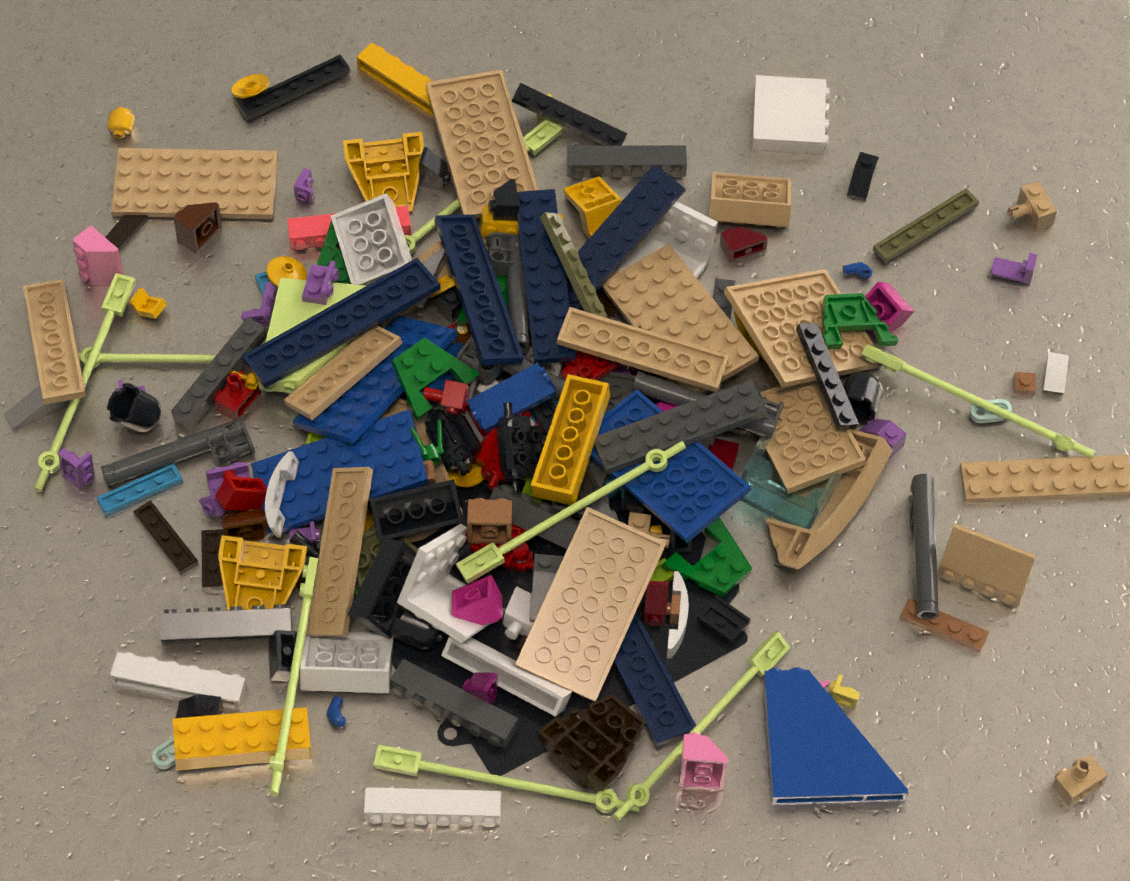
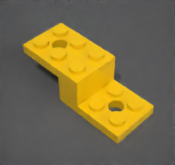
(594, 202)

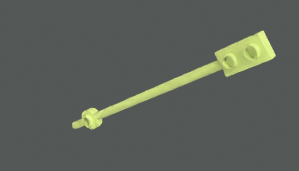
(534, 142)
(114, 304)
(163, 358)
(893, 363)
(491, 556)
(306, 591)
(761, 660)
(410, 762)

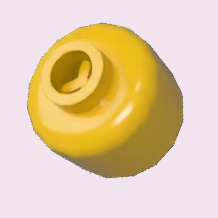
(120, 122)

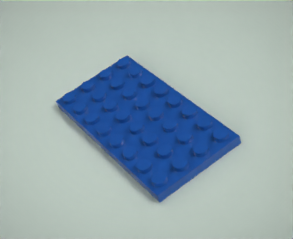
(377, 390)
(384, 447)
(692, 486)

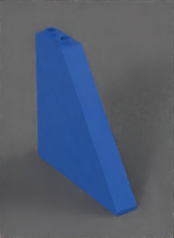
(817, 748)

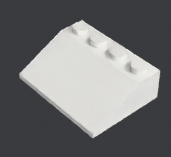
(371, 240)
(347, 663)

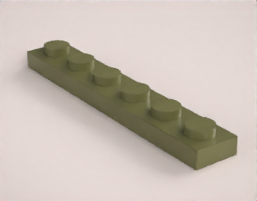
(925, 225)
(572, 264)

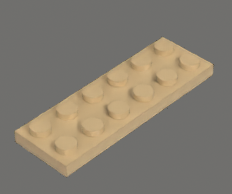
(342, 372)

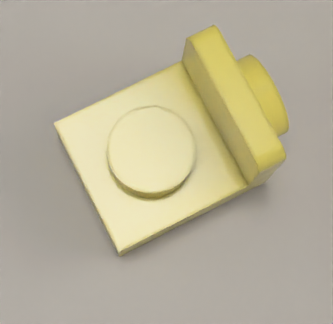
(844, 695)

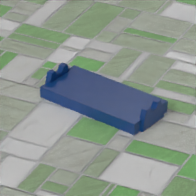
(522, 389)

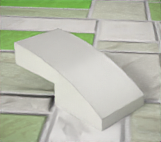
(1055, 373)

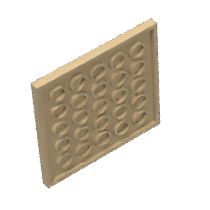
(774, 310)

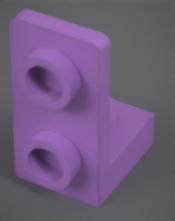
(1014, 270)
(264, 314)

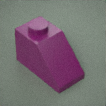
(483, 685)

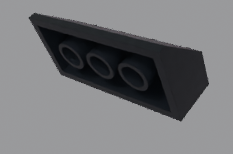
(415, 510)
(378, 596)

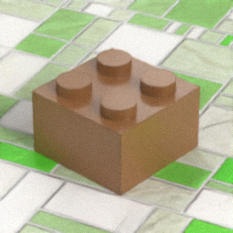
(489, 521)

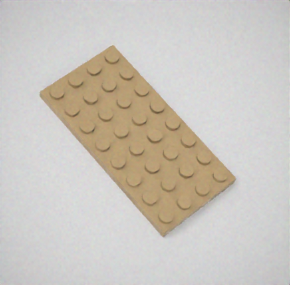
(480, 137)
(169, 179)
(671, 301)
(590, 604)

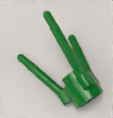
(429, 451)

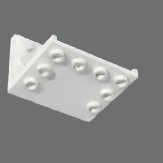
(686, 232)
(430, 585)

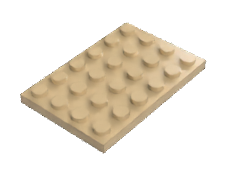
(806, 440)

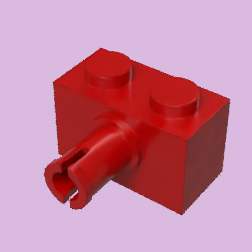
(235, 397)
(452, 398)
(241, 492)

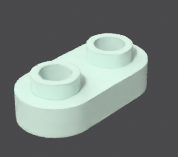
(987, 415)
(164, 750)

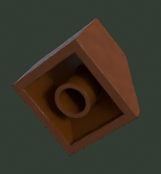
(197, 225)
(246, 525)

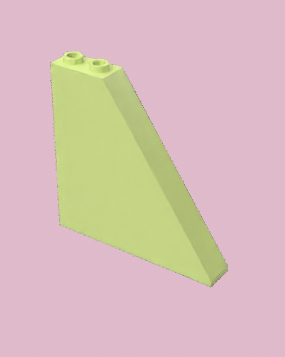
(291, 311)

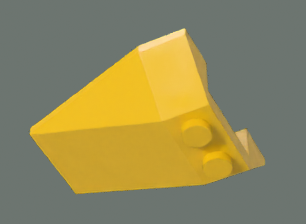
(386, 167)
(259, 571)

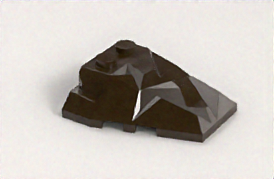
(593, 741)

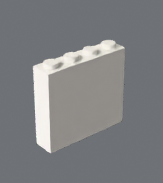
(790, 114)

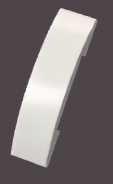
(284, 471)
(676, 636)

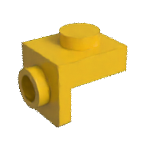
(147, 305)

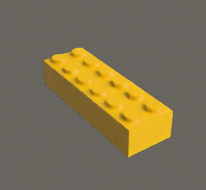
(570, 440)
(238, 739)

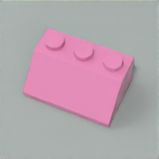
(96, 258)
(702, 763)

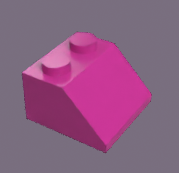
(889, 305)
(478, 602)

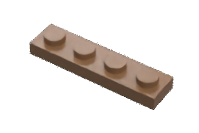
(947, 627)

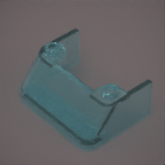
(773, 498)

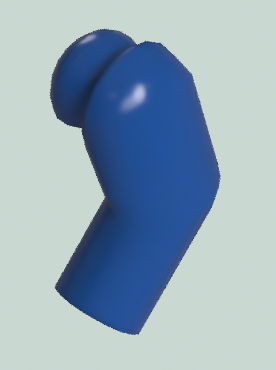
(859, 269)
(333, 713)

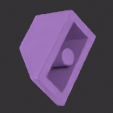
(890, 431)

